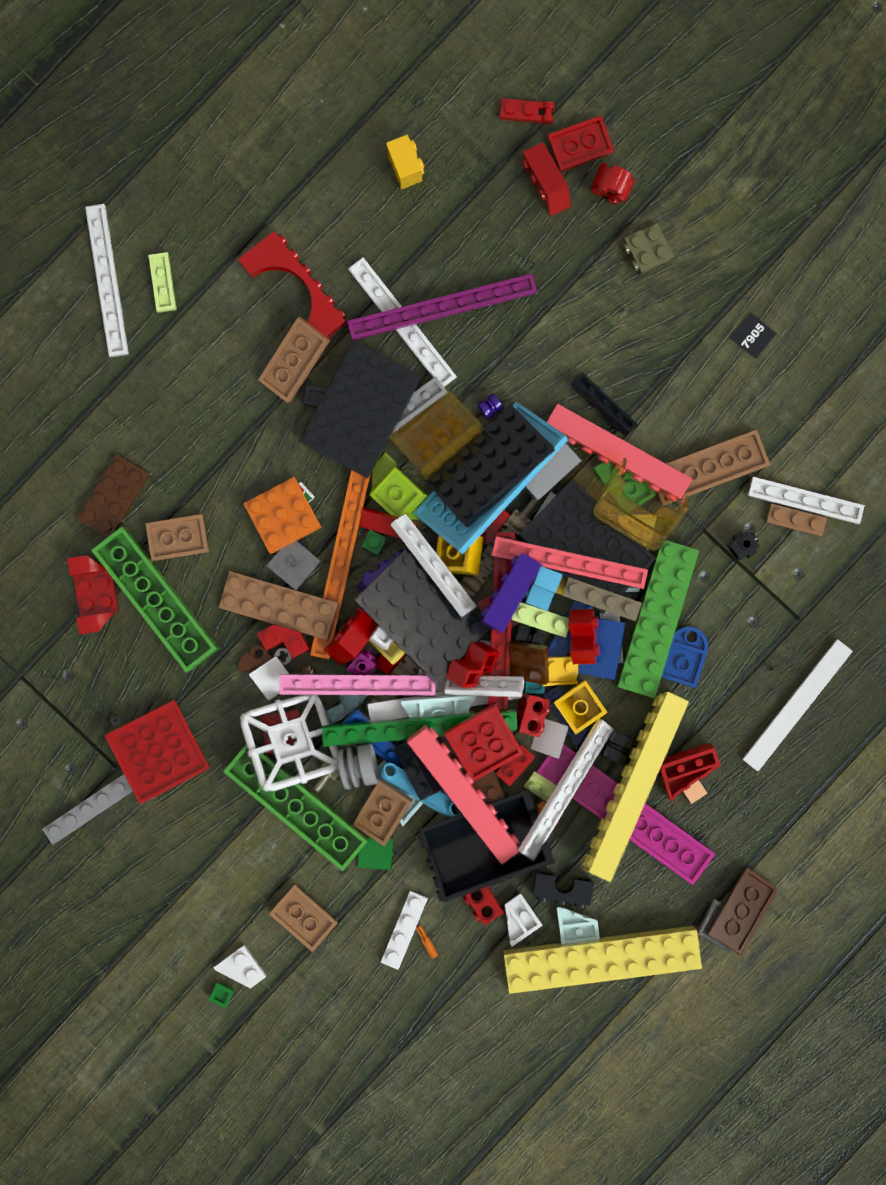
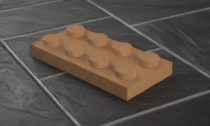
(294, 359)

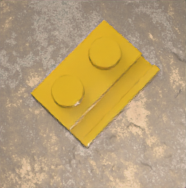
(561, 671)

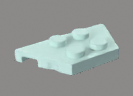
(437, 705)

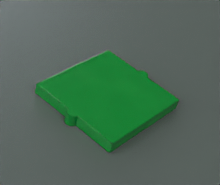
(375, 855)

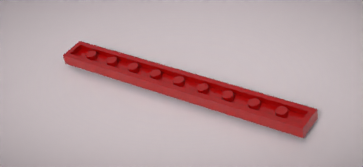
(501, 641)

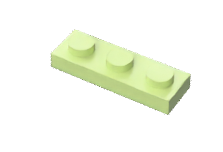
(162, 282)
(541, 619)

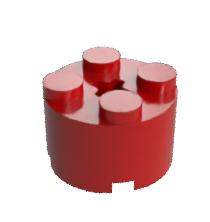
(612, 183)

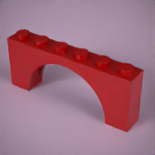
(274, 255)

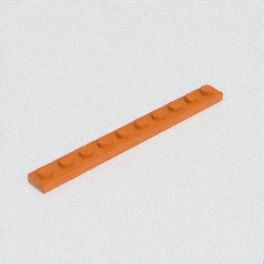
(343, 552)

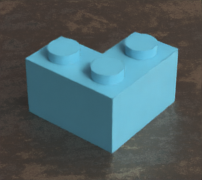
(543, 588)

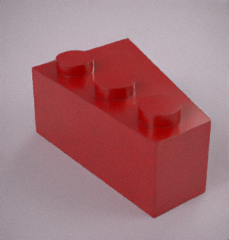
(547, 178)
(351, 637)
(686, 768)

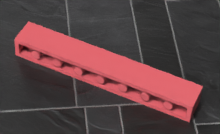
(613, 449)
(463, 793)

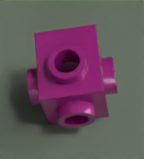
(363, 663)

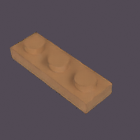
(796, 520)

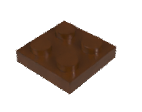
(529, 662)

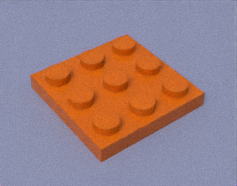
(282, 515)

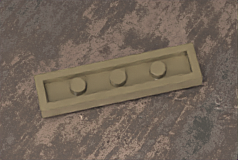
(601, 599)

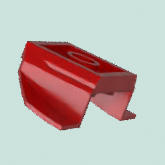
(94, 593)

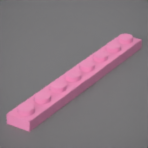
(356, 684)

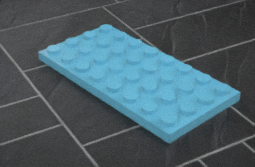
(446, 524)

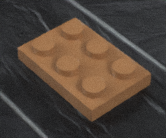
(177, 537)
(382, 812)
(303, 917)

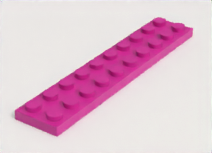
(652, 830)

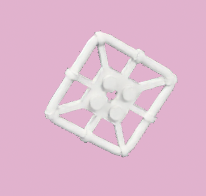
(279, 735)

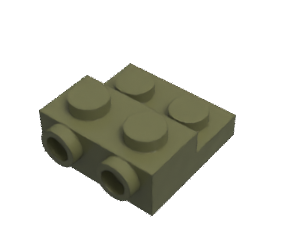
(647, 249)

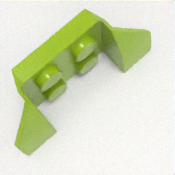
(394, 489)

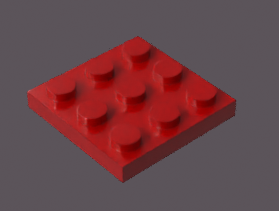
(483, 742)

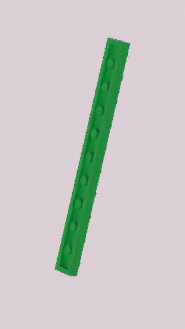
(398, 728)

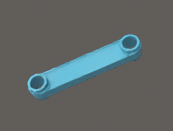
(439, 802)

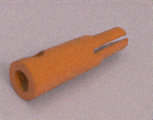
(427, 942)

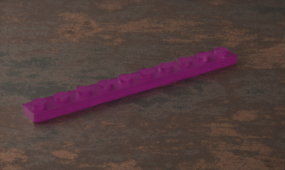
(442, 307)

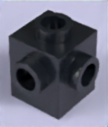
(737, 548)

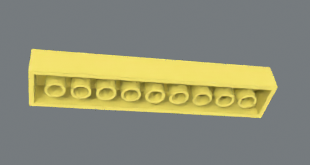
(635, 785)
(602, 959)

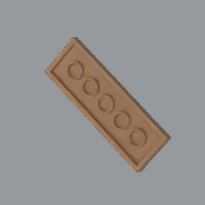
(720, 463)
(278, 605)

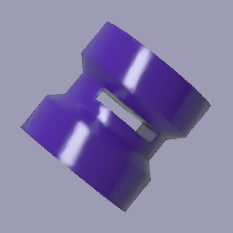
(493, 403)

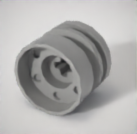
(353, 767)

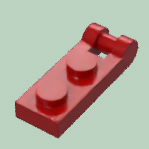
(526, 111)

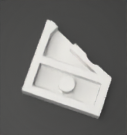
(520, 919)
(241, 967)

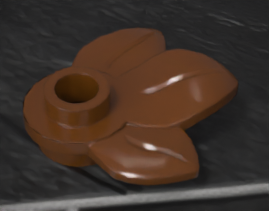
(251, 661)

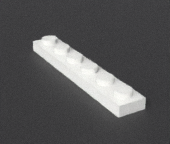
(805, 500)
(433, 565)

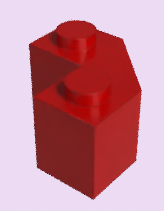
(583, 636)
(293, 640)
(478, 660)

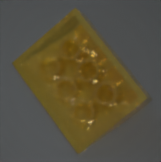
(436, 434)

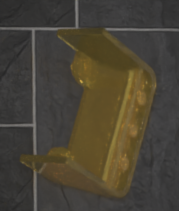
(633, 520)

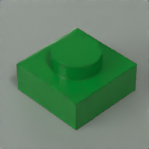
(374, 542)
(221, 994)

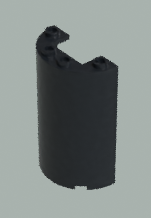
(465, 861)

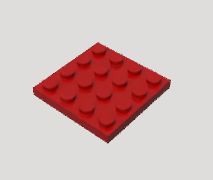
(157, 752)

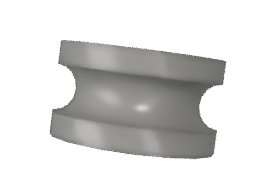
(278, 653)

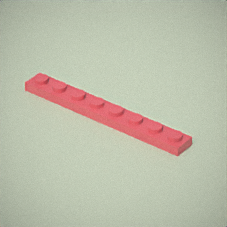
(572, 562)

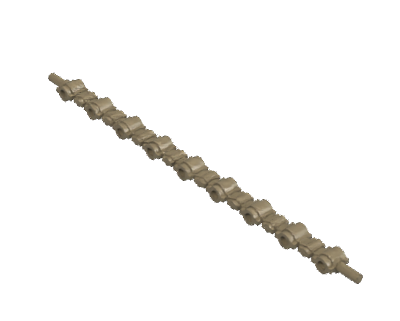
(471, 584)

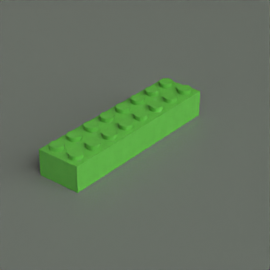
(155, 599)
(657, 619)
(300, 810)

